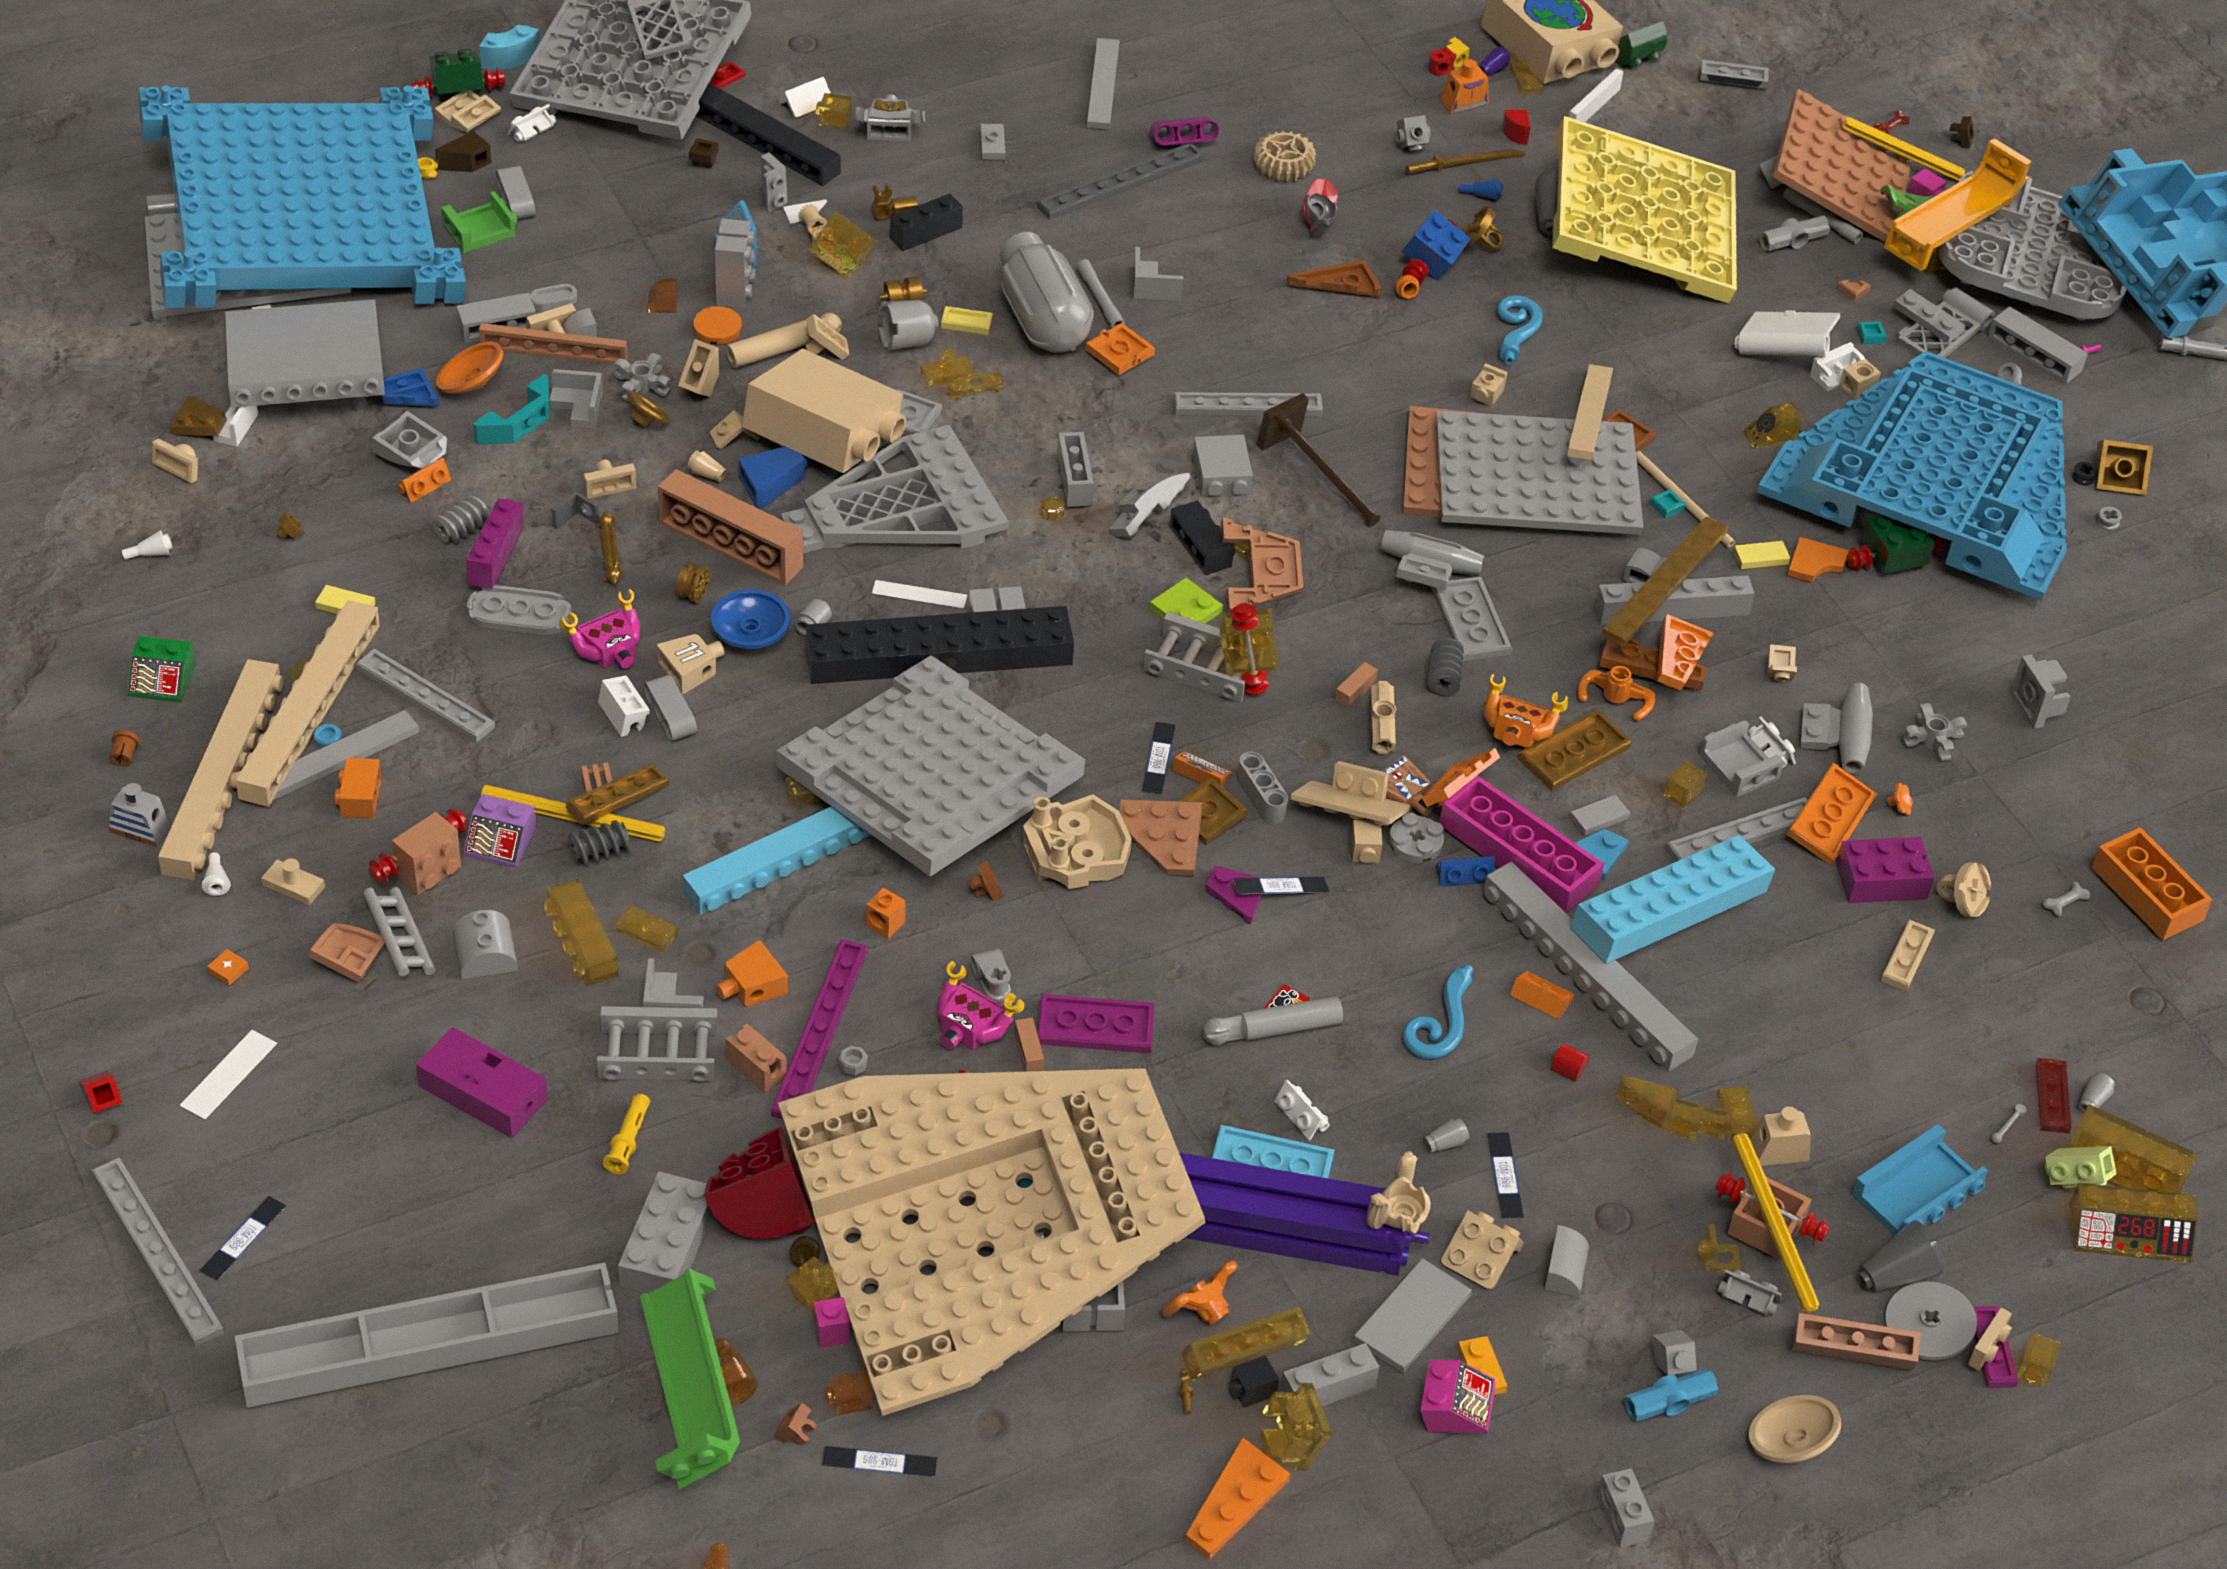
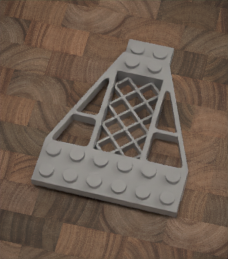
(937, 468)

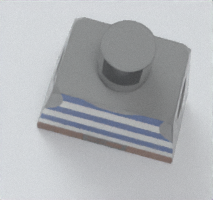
(138, 816)

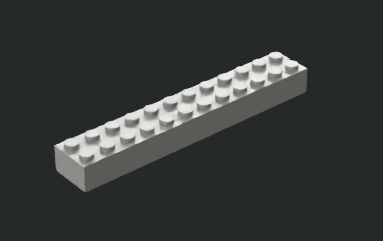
(426, 1334)

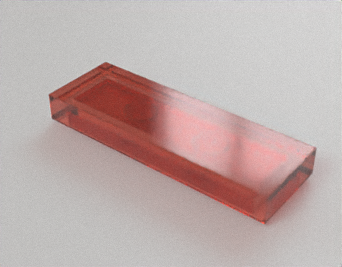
(2053, 1095)

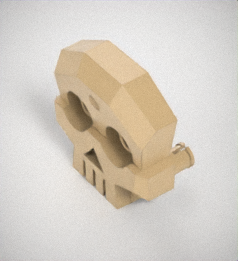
(1062, 836)

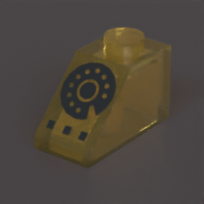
(1774, 426)

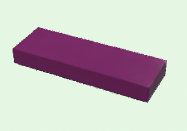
(2001, 1371)

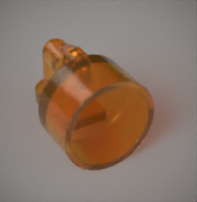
(736, 1373)

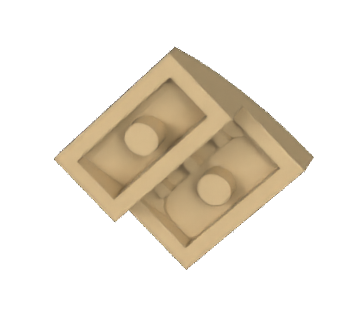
(466, 110)

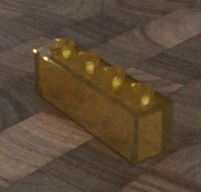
(581, 932)
(1245, 1343)

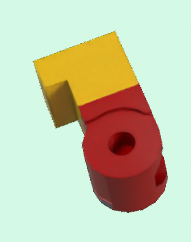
(1448, 58)

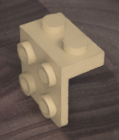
(1481, 1249)

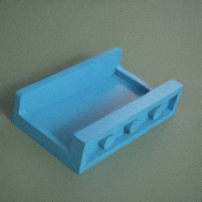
(1917, 1182)

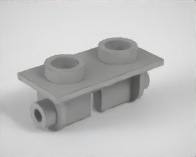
(1761, 1294)

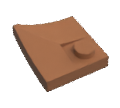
(347, 950)

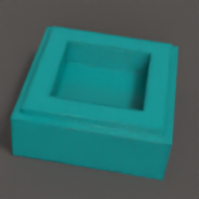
(1871, 332)
(1667, 503)

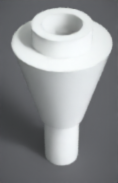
(152, 546)
(215, 879)

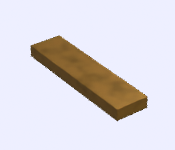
(617, 794)

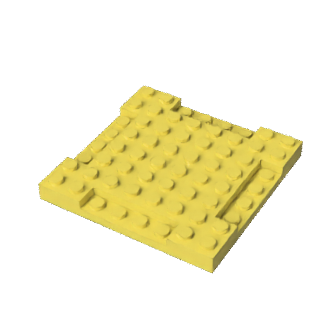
(1646, 208)

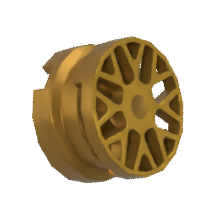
(693, 582)

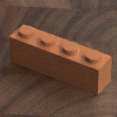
(1856, 1341)

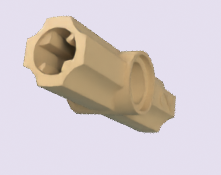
(1382, 717)

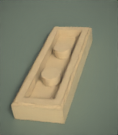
(1907, 955)

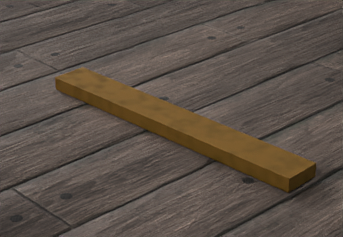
(1664, 581)

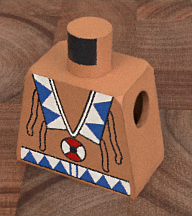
(1408, 785)

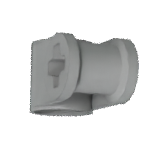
(992, 973)

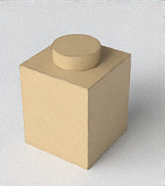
(1366, 841)

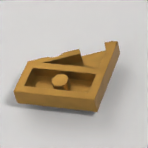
(197, 419)

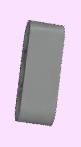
(515, 191)
(670, 707)
(1262, 788)

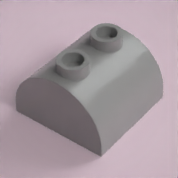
(484, 944)

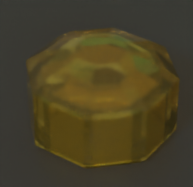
(1052, 508)

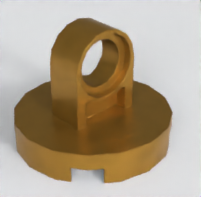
(1482, 228)

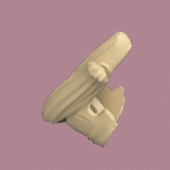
(1400, 1202)

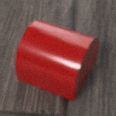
(1570, 1062)

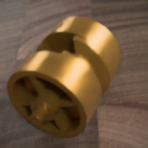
(907, 290)

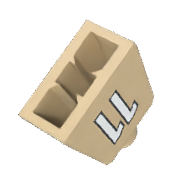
(689, 660)

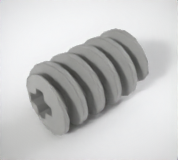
(460, 519)

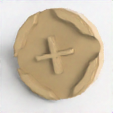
(1969, 889)

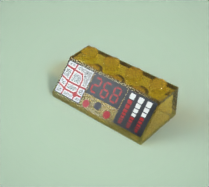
(2134, 1222)

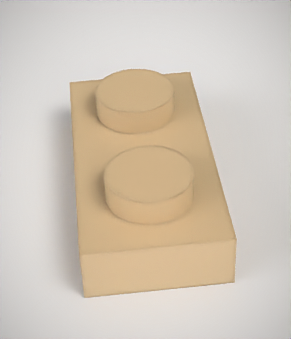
(1986, 1347)

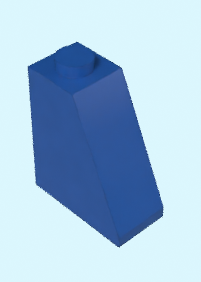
(771, 474)

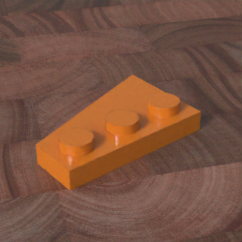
(1458, 776)

